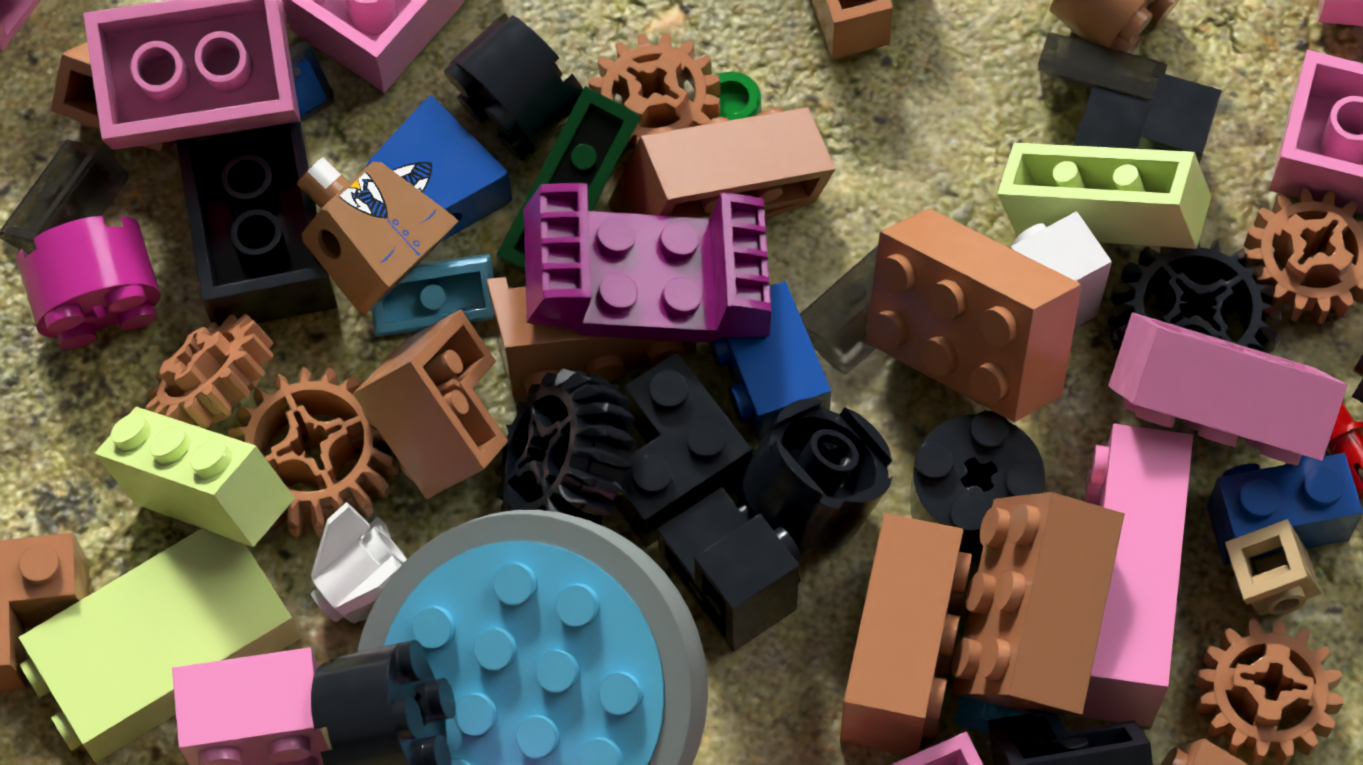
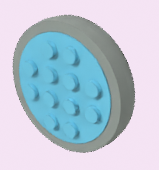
(552, 643)

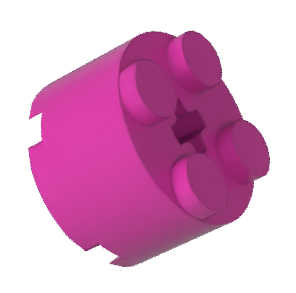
(89, 280)

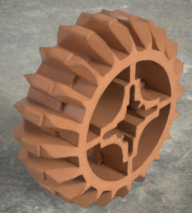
(336, 442)

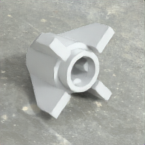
(353, 565)

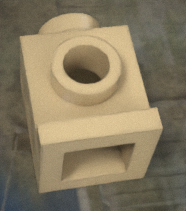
(1278, 581)

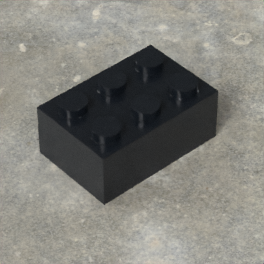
(251, 224)

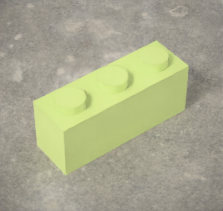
(1116, 191)
(195, 475)

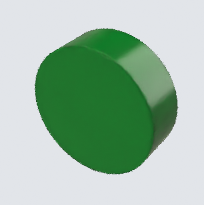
(739, 96)

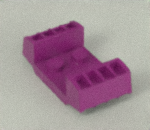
(646, 271)

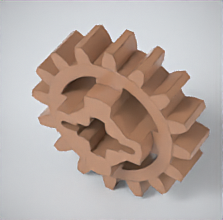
(653, 84)
(1297, 233)
(211, 372)
(1294, 693)

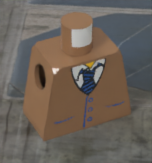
(370, 229)

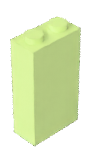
(117, 647)

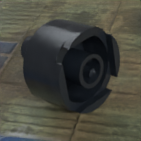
(515, 83)
(977, 452)
(817, 474)
(383, 708)

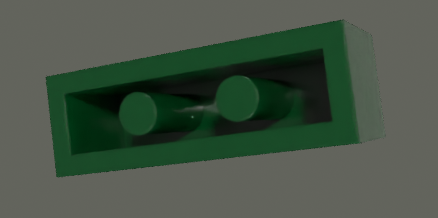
(583, 154)

